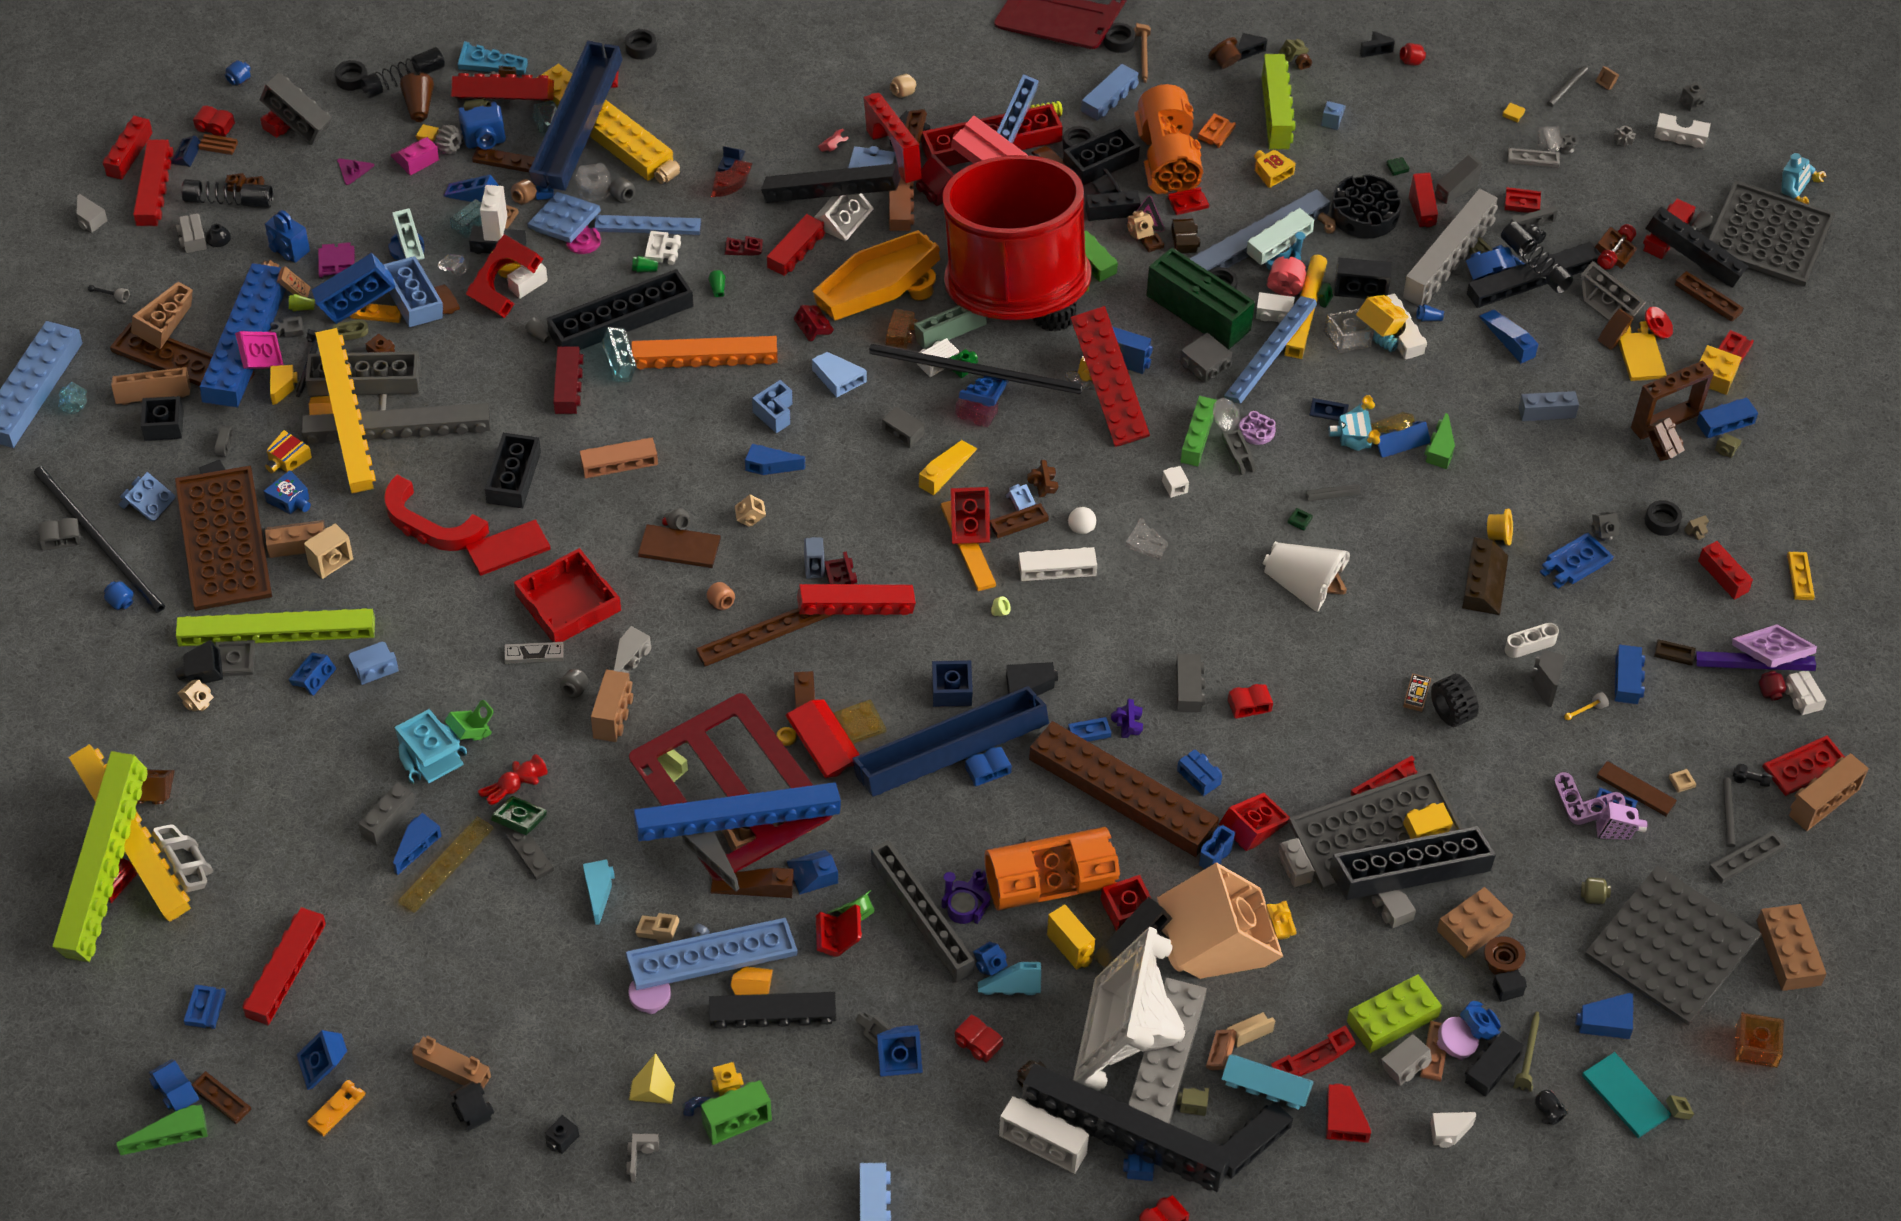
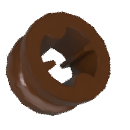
(1303, 61)

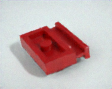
(1522, 200)
(1188, 201)
(1736, 344)

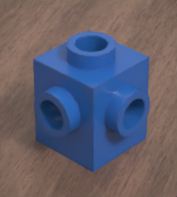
(990, 958)

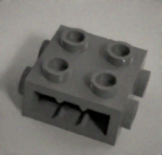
(1206, 357)

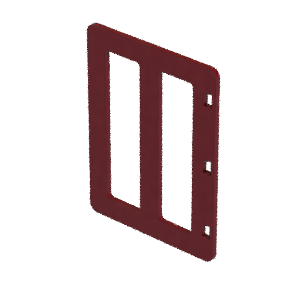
(694, 733)

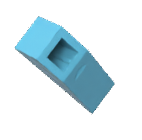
(1018, 978)

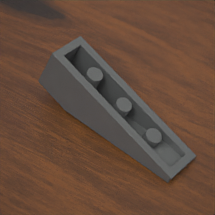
(709, 850)

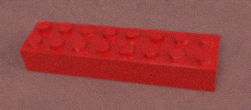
(1038, 128)

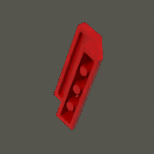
(823, 737)

